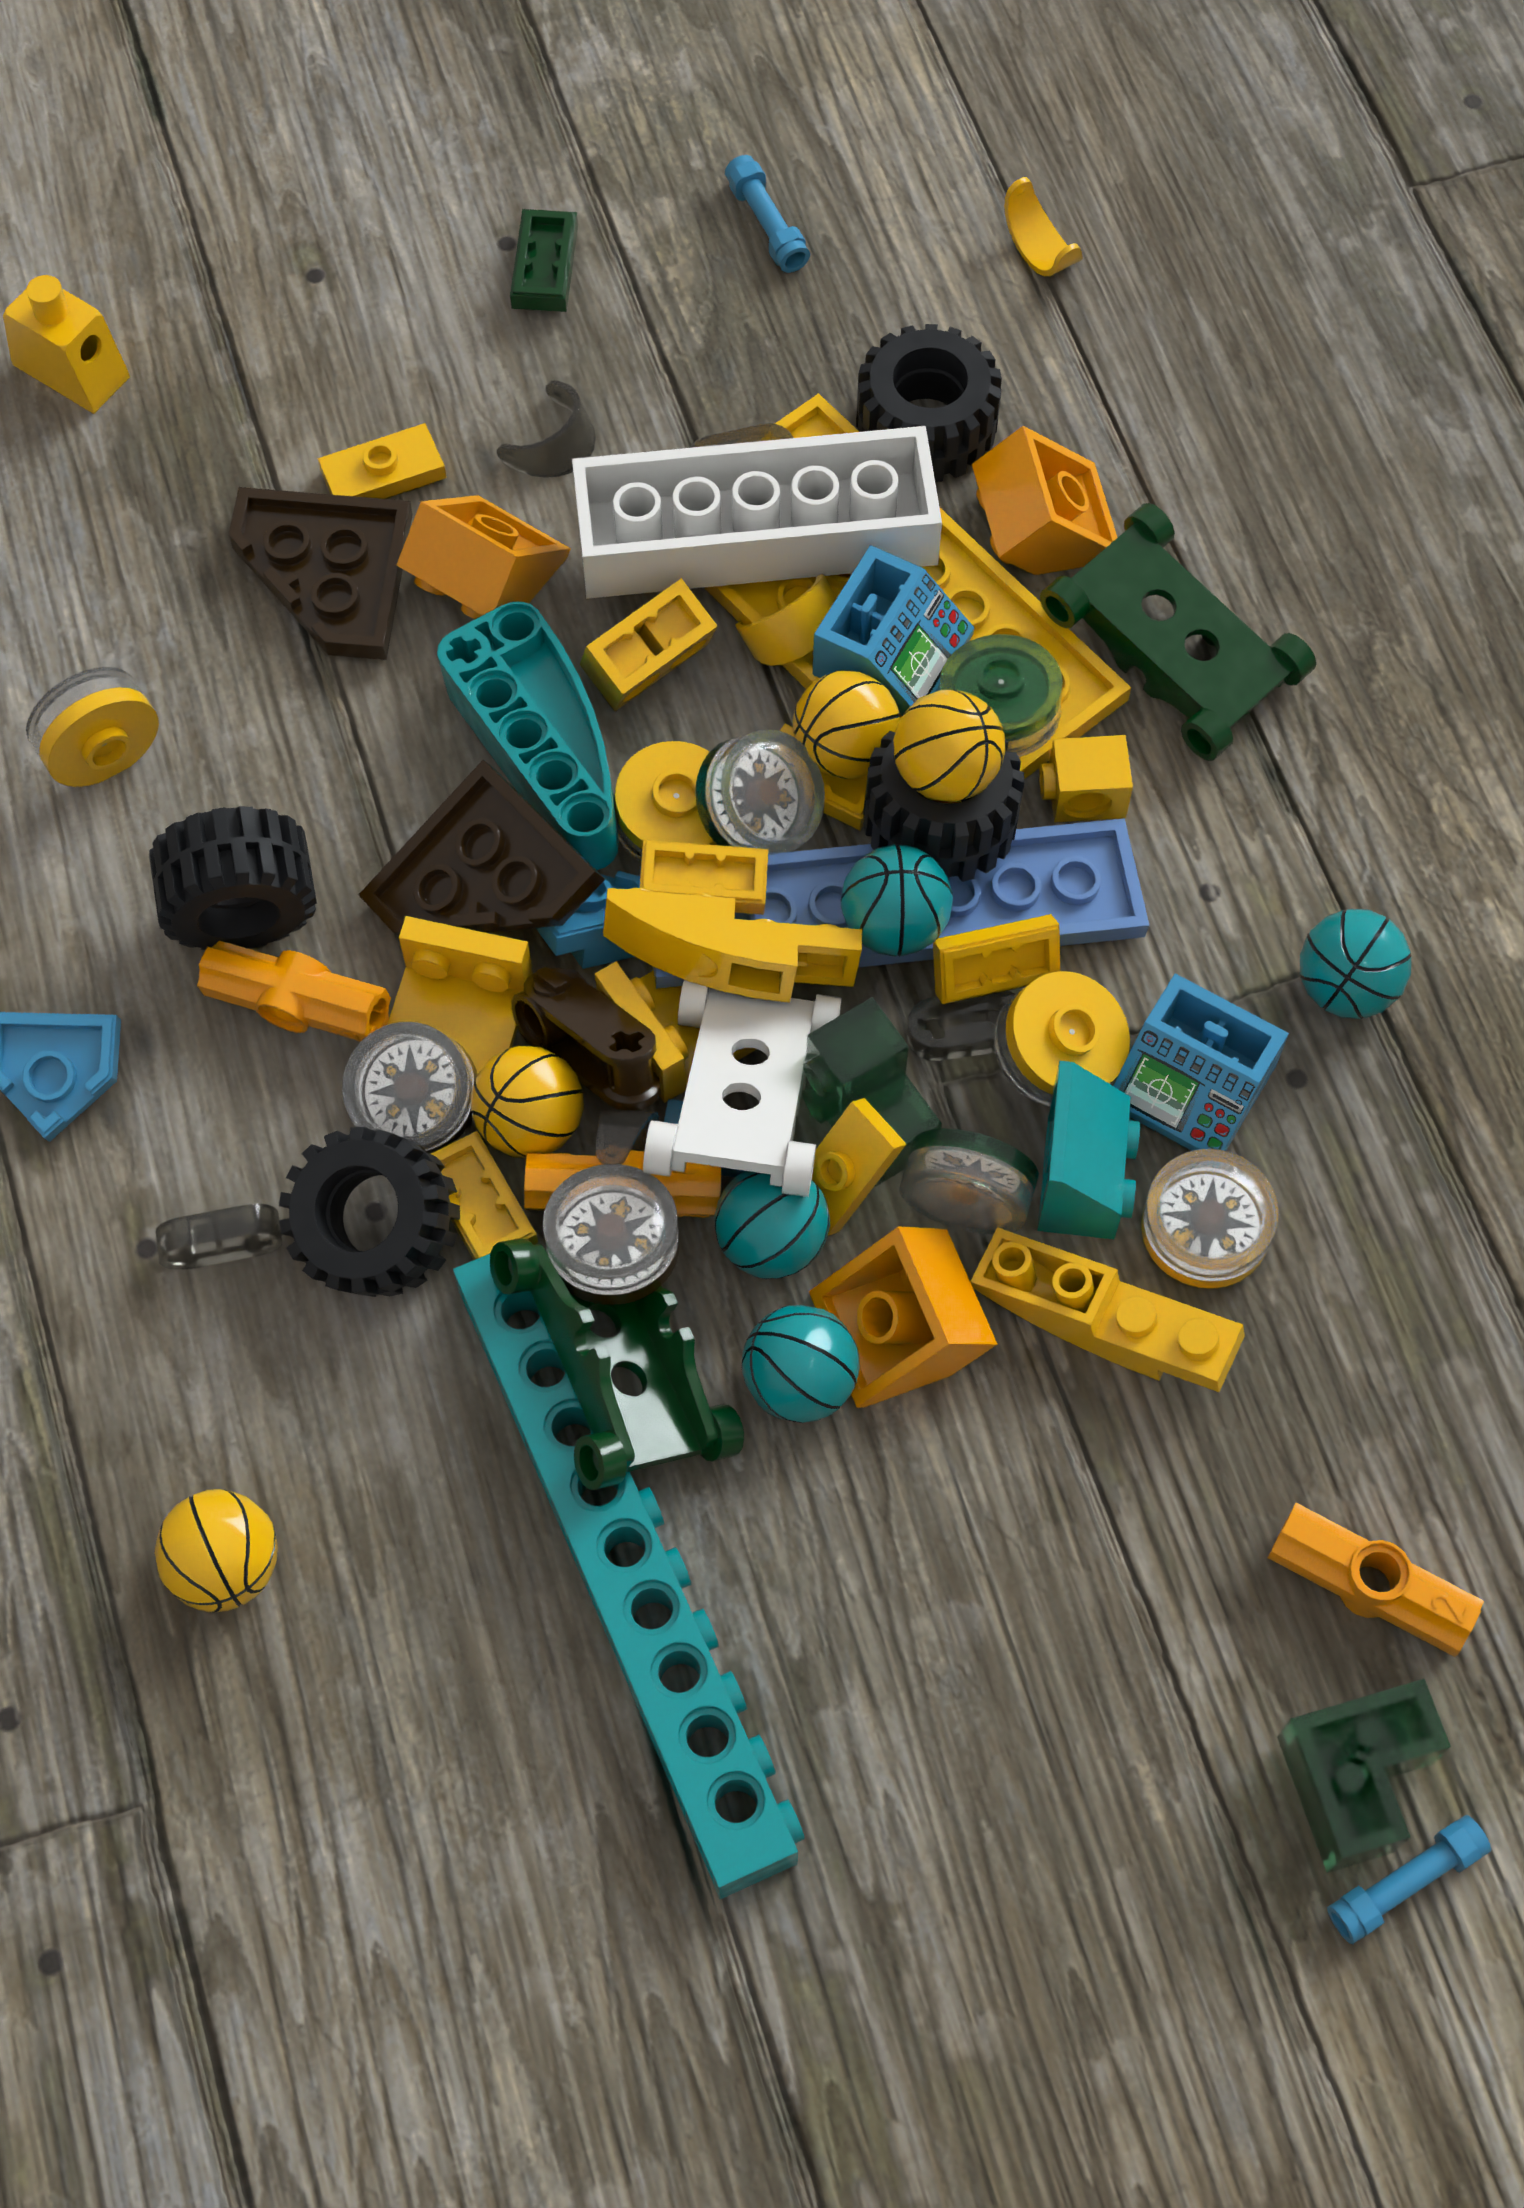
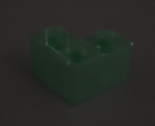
(866, 1059)
(1344, 1764)

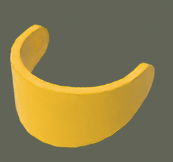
(1034, 233)
(791, 630)

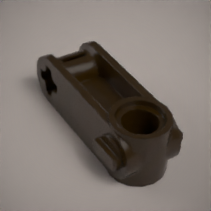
(592, 1034)

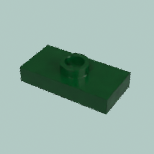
(544, 260)

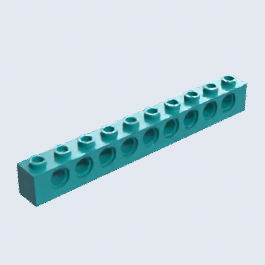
(732, 1852)

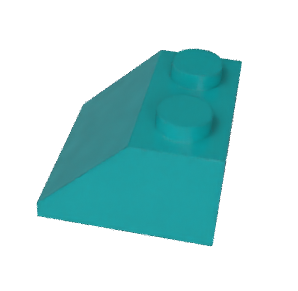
(1087, 1156)

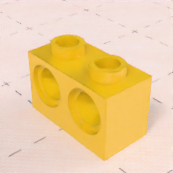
(648, 644)

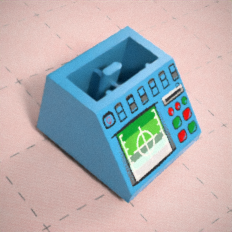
(891, 627)
(1198, 1066)

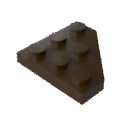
(327, 562)
(483, 865)

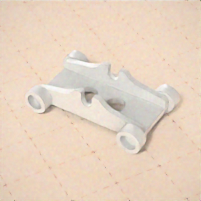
(750, 1138)

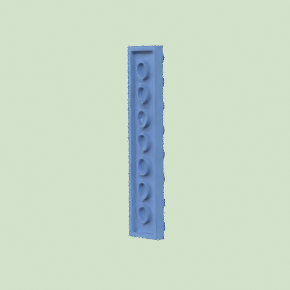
(1066, 870)

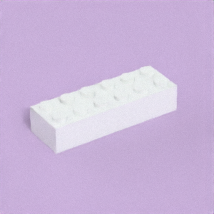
(755, 510)

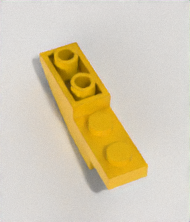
(707, 946)
(1106, 1316)

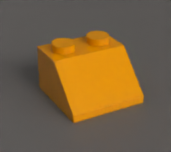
(1042, 504)
(478, 554)
(906, 1312)

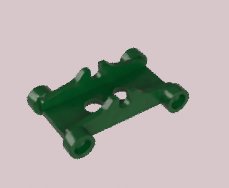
(1208, 692)
(628, 1431)

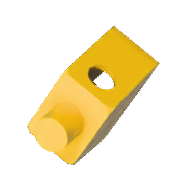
(64, 343)

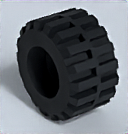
(937, 368)
(955, 834)
(232, 878)
(320, 1200)

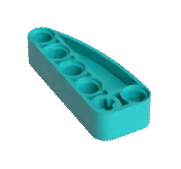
(535, 722)

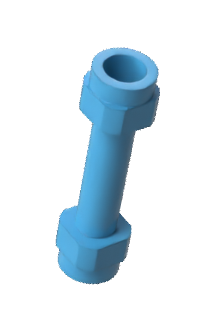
(785, 243)
(1362, 1910)

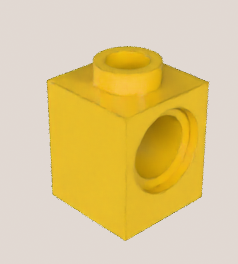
(1087, 778)

